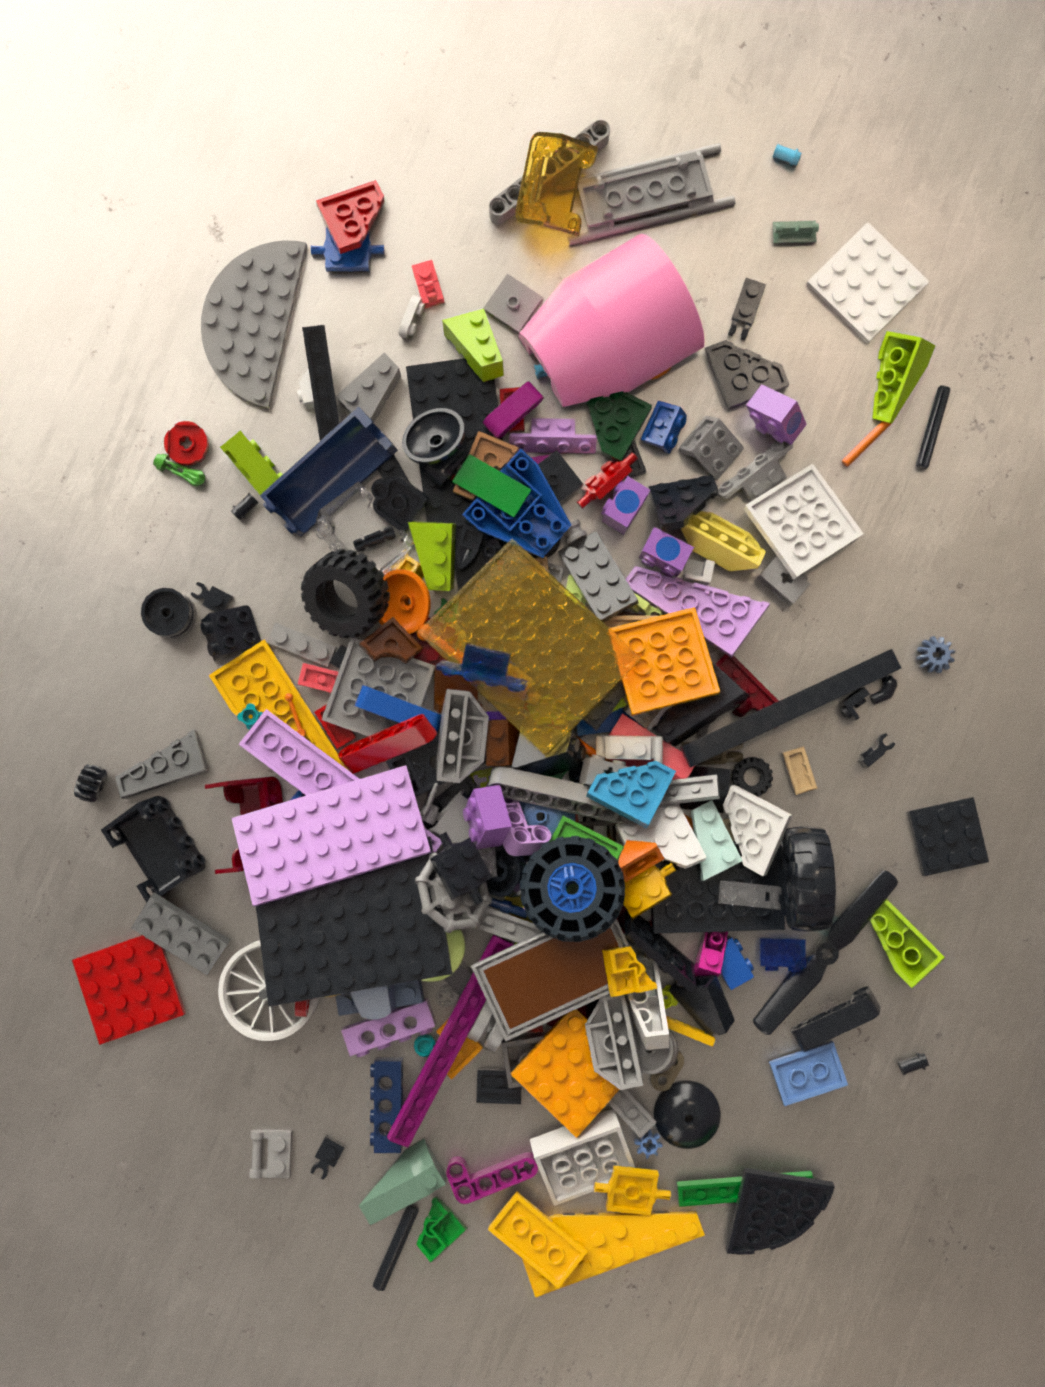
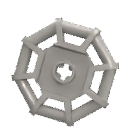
(453, 907)

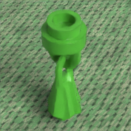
(193, 476)

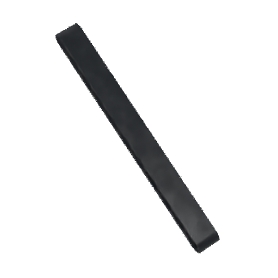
(790, 708)

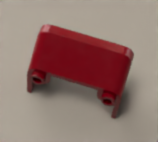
(252, 796)

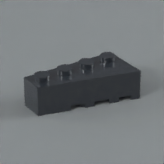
(688, 717)

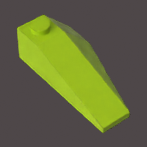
(901, 366)

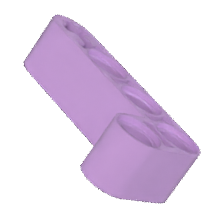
(523, 839)

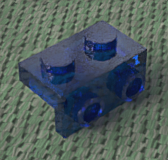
(782, 953)

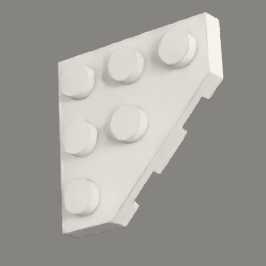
(755, 827)
(670, 833)

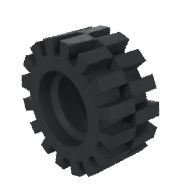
(761, 767)

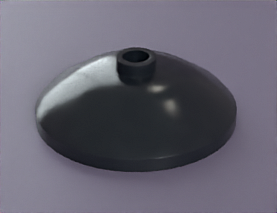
(433, 436)
(685, 1099)

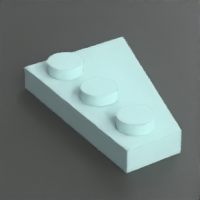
(714, 841)

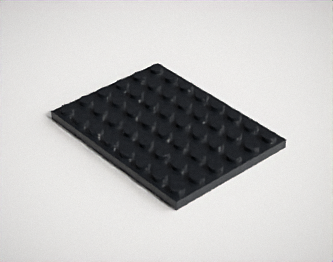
(351, 936)

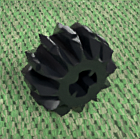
(90, 783)

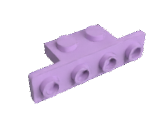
(552, 435)

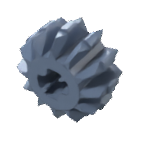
(935, 663)

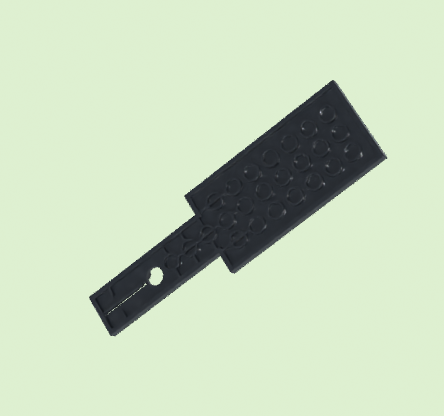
(458, 388)

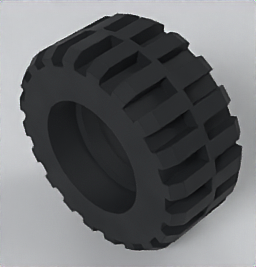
(328, 608)

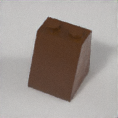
(501, 743)

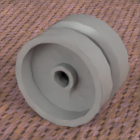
(486, 1023)
(659, 1059)

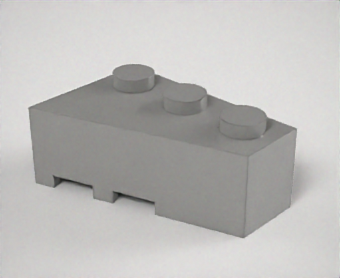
(371, 387)

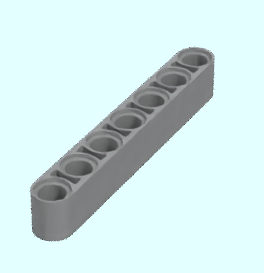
(503, 199)
(551, 793)

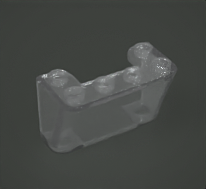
(353, 518)

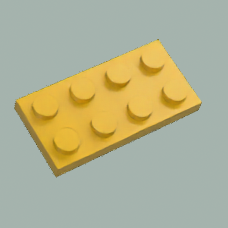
(537, 1239)

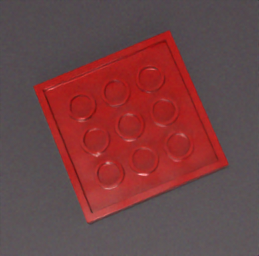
(128, 988)

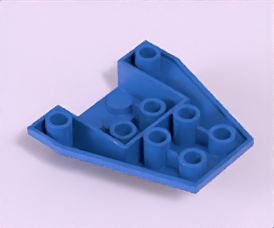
(539, 519)

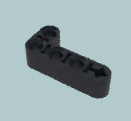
(837, 1020)

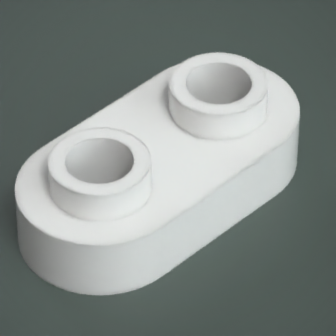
(414, 309)

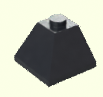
(723, 779)

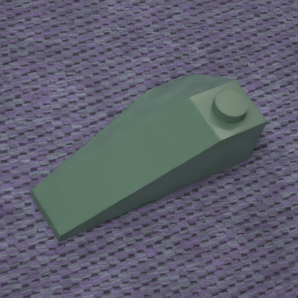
(406, 1182)

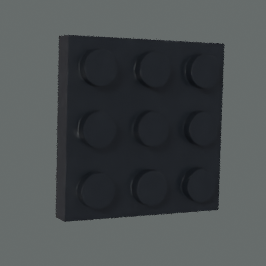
(948, 836)

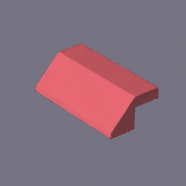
(672, 757)

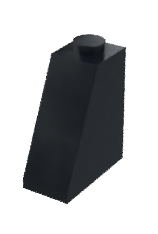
(706, 1004)

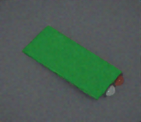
(491, 485)

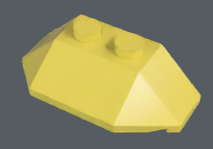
(723, 542)

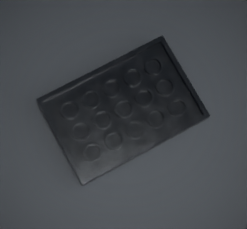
(696, 906)

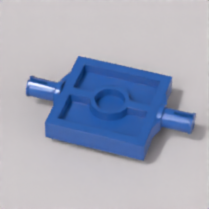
(349, 261)

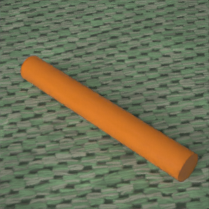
(869, 439)

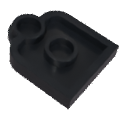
(397, 501)

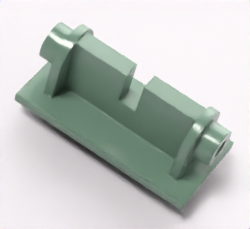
(795, 231)

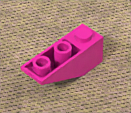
(710, 953)

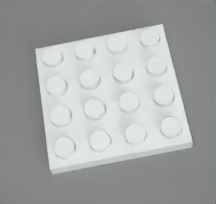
(867, 282)
(803, 521)

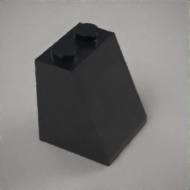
(562, 758)

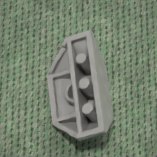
(460, 736)
(614, 1043)

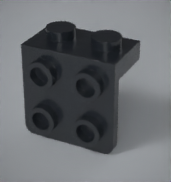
(229, 631)

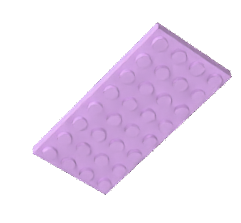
(330, 836)

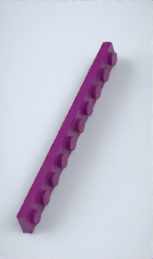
(442, 1054)

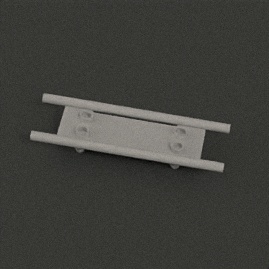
(646, 190)

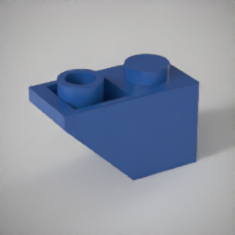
(735, 968)

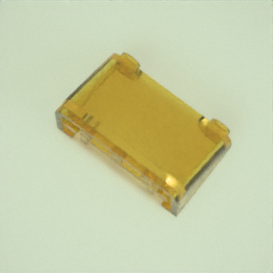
(552, 181)

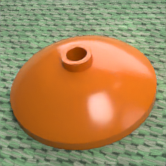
(402, 586)

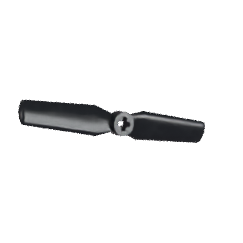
(842, 933)

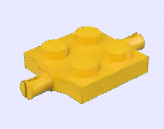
(647, 890)
(632, 1190)

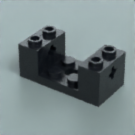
(419, 768)

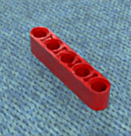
(387, 743)

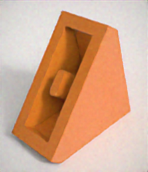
(638, 857)

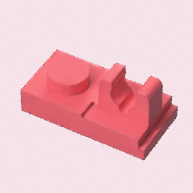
(428, 284)
(317, 677)

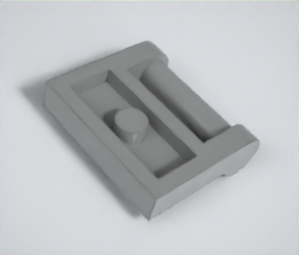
(278, 1154)

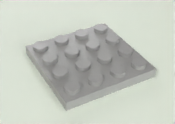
(386, 675)

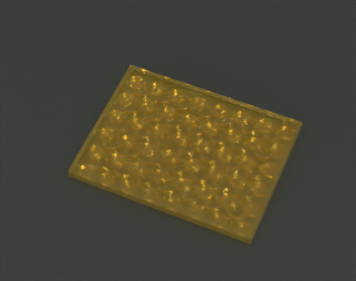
(551, 642)

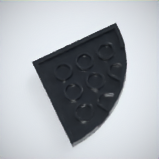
(774, 1210)

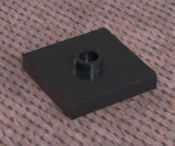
(560, 476)

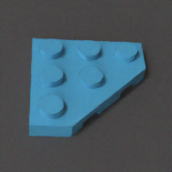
(633, 791)

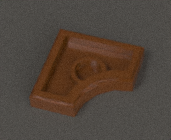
(391, 641)

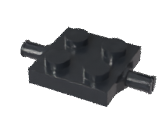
(461, 868)

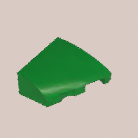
(440, 1230)

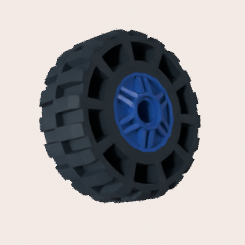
(577, 915)

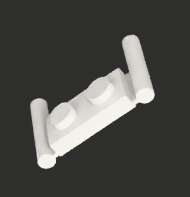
(630, 747)

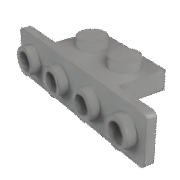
(758, 476)

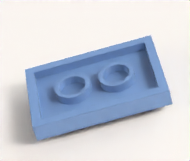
(808, 1073)

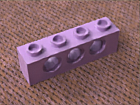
(359, 1046)

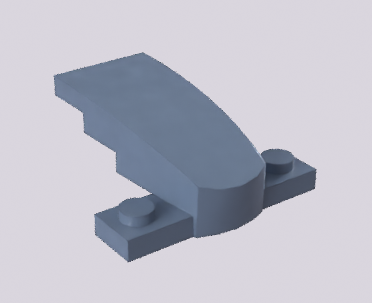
(380, 1001)

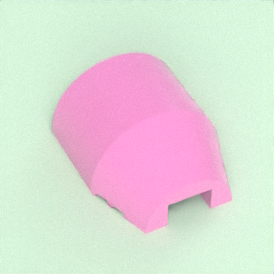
(614, 324)

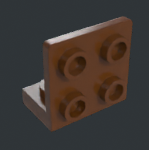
(444, 682)

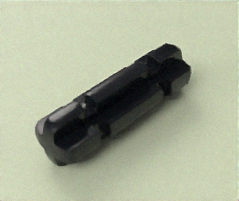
(374, 538)

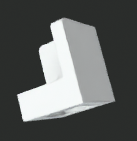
(698, 571)

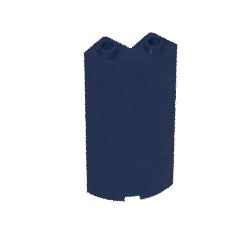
(327, 470)

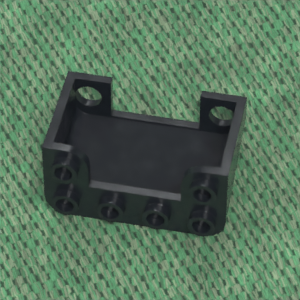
(157, 844)

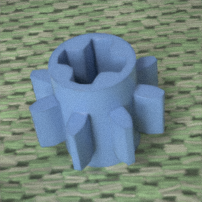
(652, 1149)

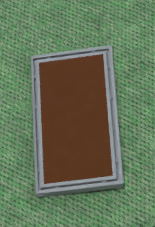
(544, 979)

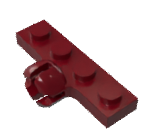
(760, 695)

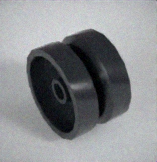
(155, 610)
(509, 874)

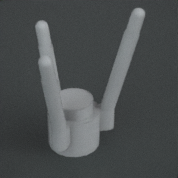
(430, 811)

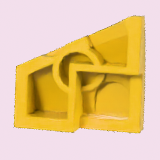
(625, 972)

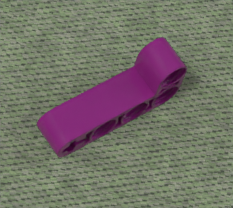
(493, 1172)

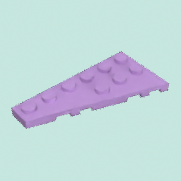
(722, 616)

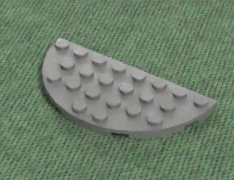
(250, 316)

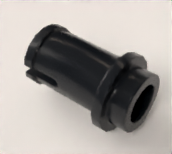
(244, 506)
(914, 1063)

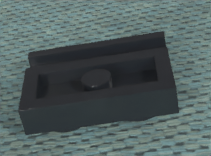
(493, 1087)

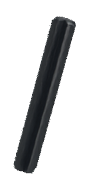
(933, 427)
(395, 1247)

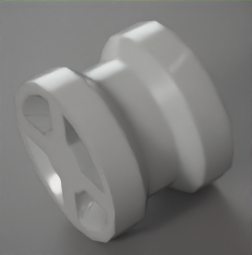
(574, 533)

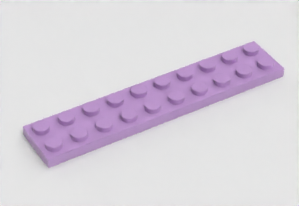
(298, 759)

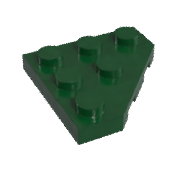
(617, 422)

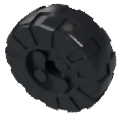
(808, 879)

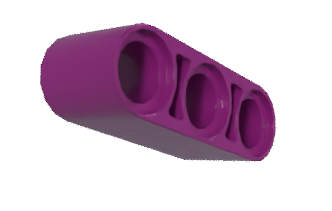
(513, 410)

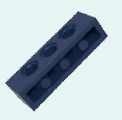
(392, 1068)

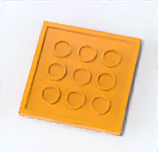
(672, 662)
(563, 1075)

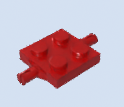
(610, 475)

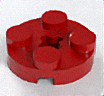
(178, 434)

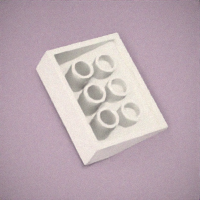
(575, 1164)

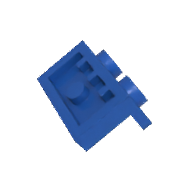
(664, 426)

